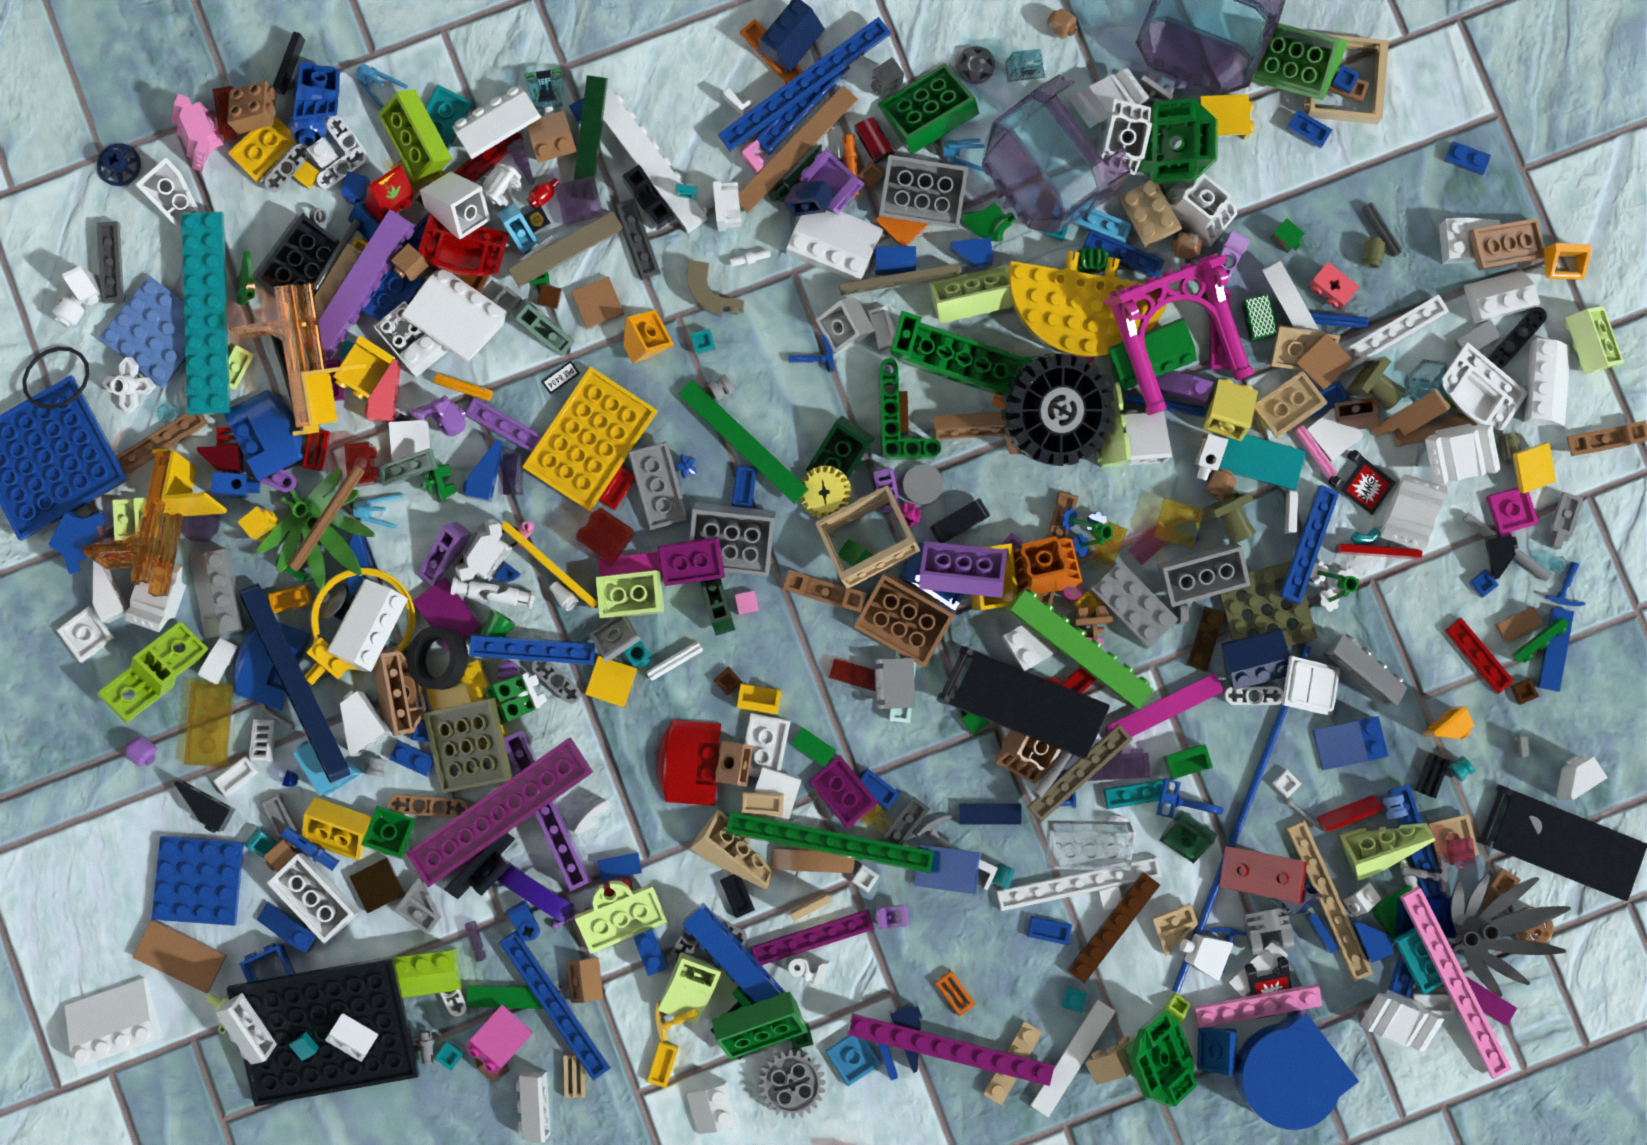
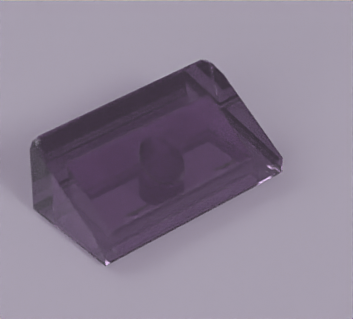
(513, 474)

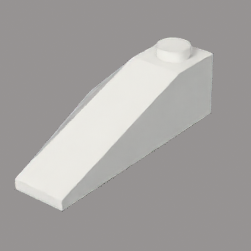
(168, 191)

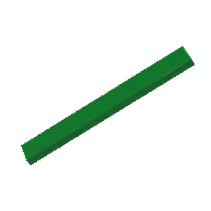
(743, 442)

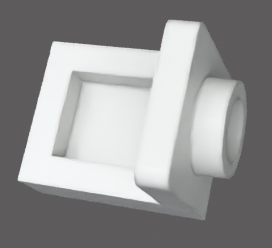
(1362, 900)

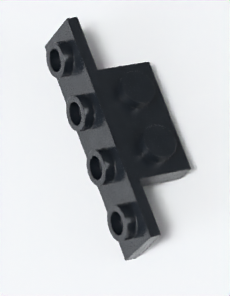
(482, 869)

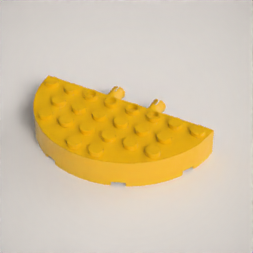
(1068, 307)

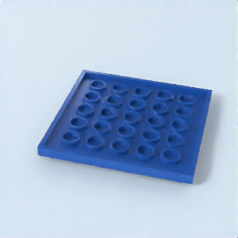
(53, 459)

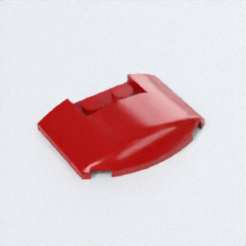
(473, 255)
(689, 762)

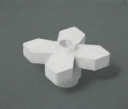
(128, 385)

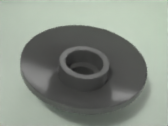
(332, 601)

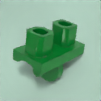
(441, 490)

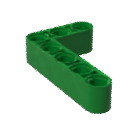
(894, 420)

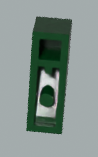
(717, 606)

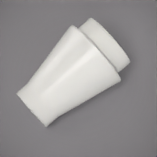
(564, 596)

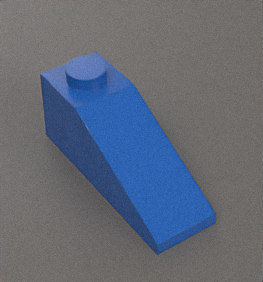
(483, 477)
(287, 927)

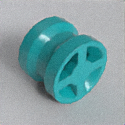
(1461, 768)

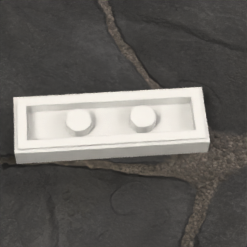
(1262, 962)

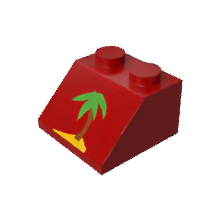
(389, 192)

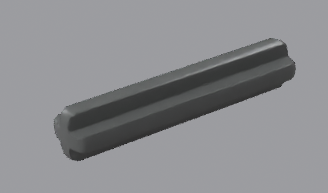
(1382, 229)

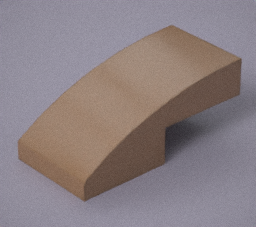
(1502, 881)

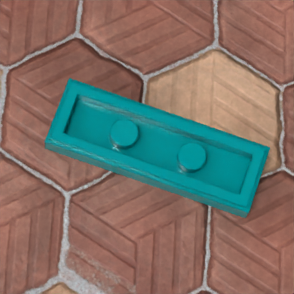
(1133, 794)

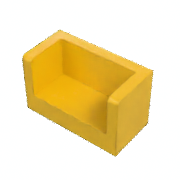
(759, 699)

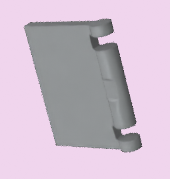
(895, 683)

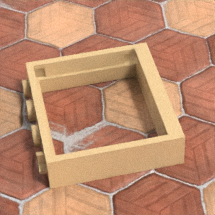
(1380, 48)
(880, 560)

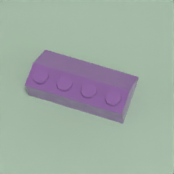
(962, 569)

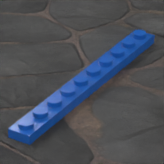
(804, 84)

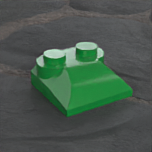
(388, 832)

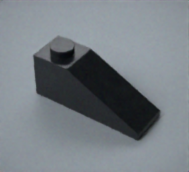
(207, 808)

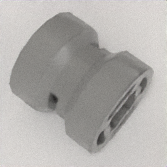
(721, 387)

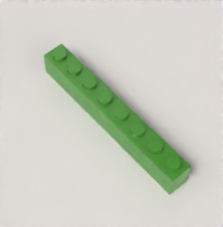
(1079, 648)

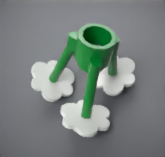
(1346, 582)

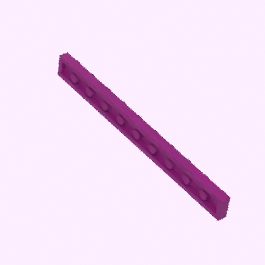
(950, 1049)

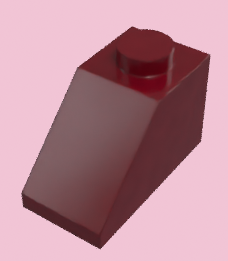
(223, 458)

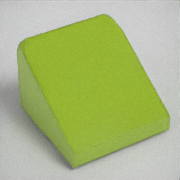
(1178, 1006)

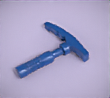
(810, 358)
(1566, 583)
(1230, 931)

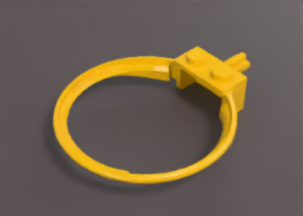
(319, 647)

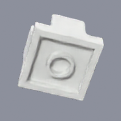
(727, 205)

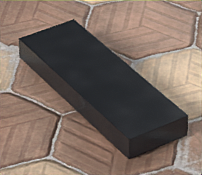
(288, 63)

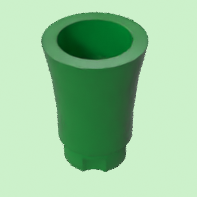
(497, 624)

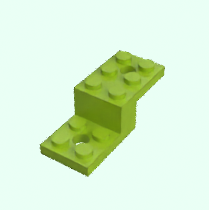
(152, 672)

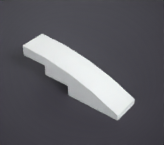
(1289, 297)

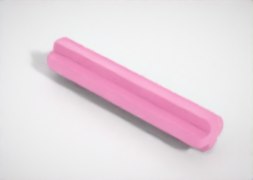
(1315, 452)

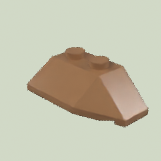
(398, 694)

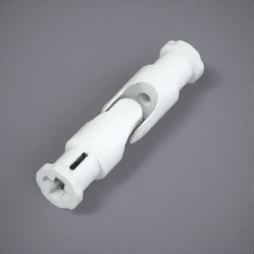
(499, 594)

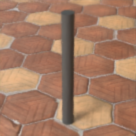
(335, 255)

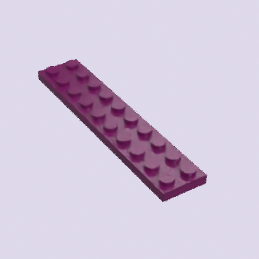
(499, 812)

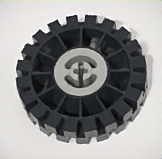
(1081, 394)

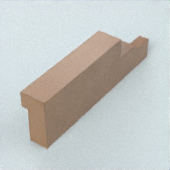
(1414, 414)

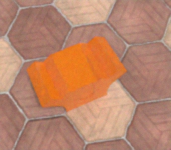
(1046, 565)

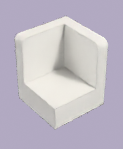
(985, 874)

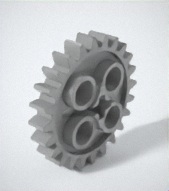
(798, 1102)

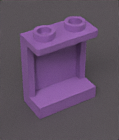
(836, 175)

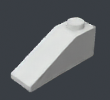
(107, 597)

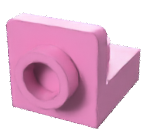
(753, 161)

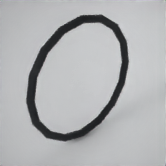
(24, 381)

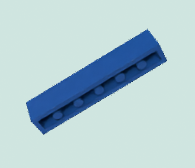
(731, 955)

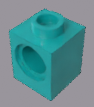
(641, 662)

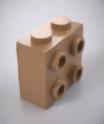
(251, 107)

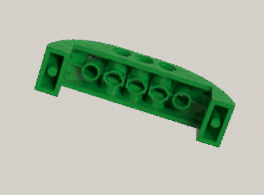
(954, 356)

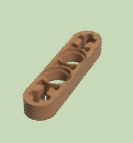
(428, 809)

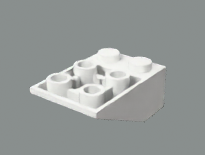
(408, 342)

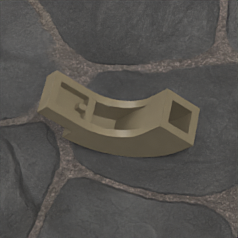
(698, 283)

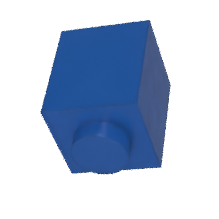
(355, 187)

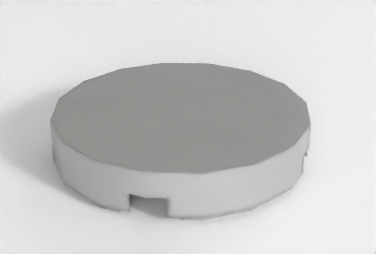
(922, 484)

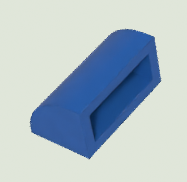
(894, 259)

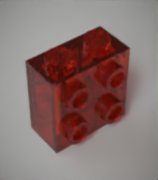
(604, 536)

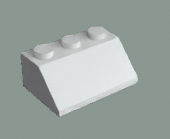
(1501, 296)
(246, 1029)
(533, 1106)

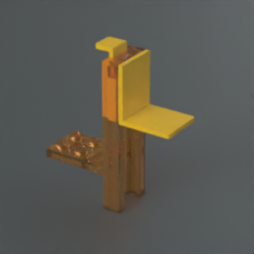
(312, 384)
(168, 494)

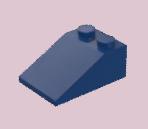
(911, 575)
(1350, 743)

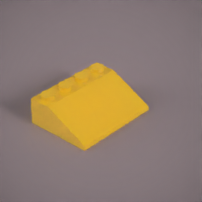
(466, 691)

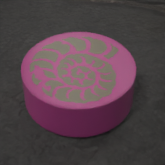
(1073, 593)

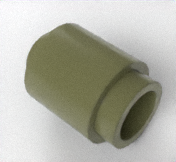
(1373, 252)
(1508, 445)

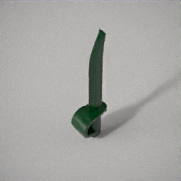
(785, 185)

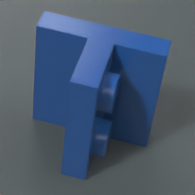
(1217, 1050)

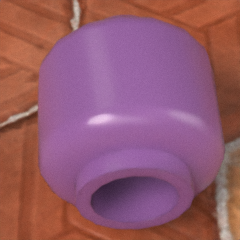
(140, 751)

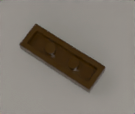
(1205, 639)

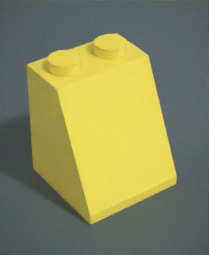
(1230, 409)

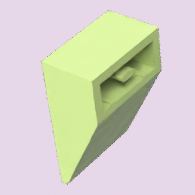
(689, 986)

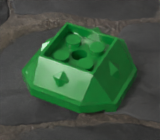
(1199, 147)
(1162, 1060)

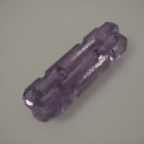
(475, 941)

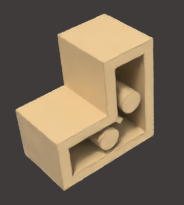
(1111, 1063)

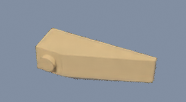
(731, 852)

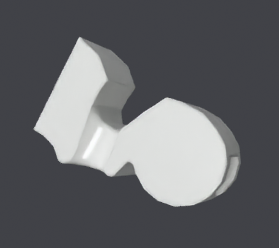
(800, 966)

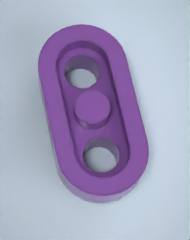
(278, 479)

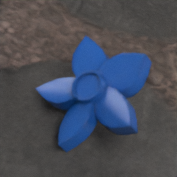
(686, 466)

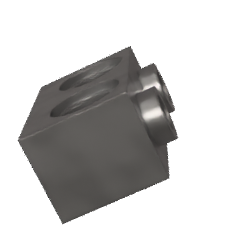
(887, 78)

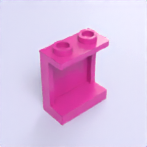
(498, 1040)

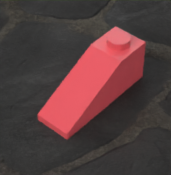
(383, 400)

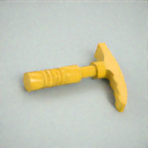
(663, 1026)

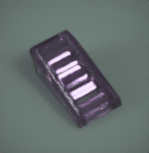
(519, 155)

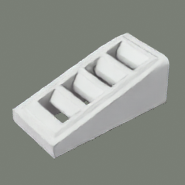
(270, 741)

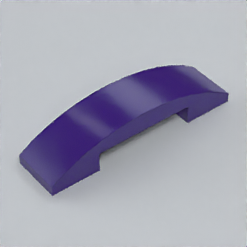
(536, 893)

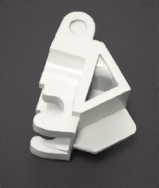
(498, 181)

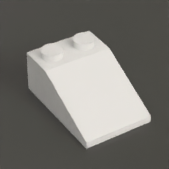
(1455, 239)

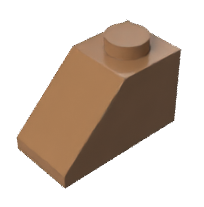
(411, 264)

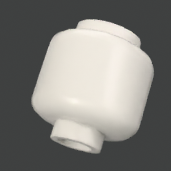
(68, 311)

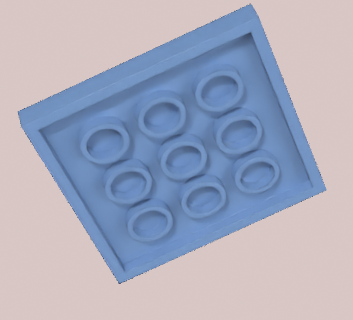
(150, 331)

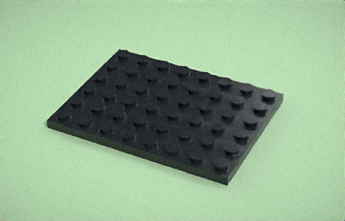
(312, 1005)

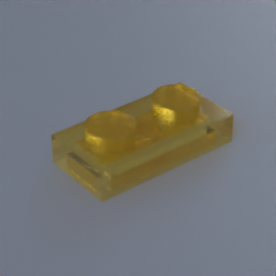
(1109, 550)

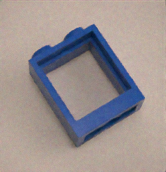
(248, 969)

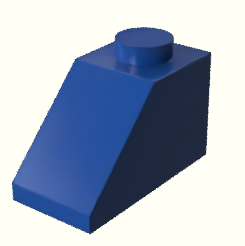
(974, 252)
(1373, 942)

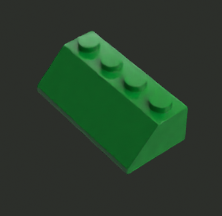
(1166, 347)
(759, 1025)

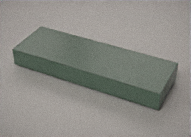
(407, 467)

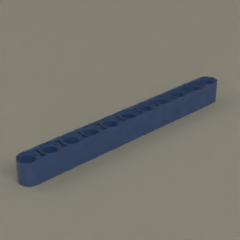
(294, 683)

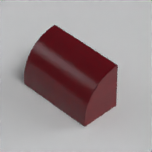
(873, 139)

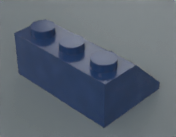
(791, 35)
(1255, 659)

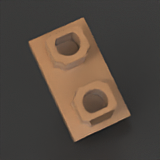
(1102, 617)

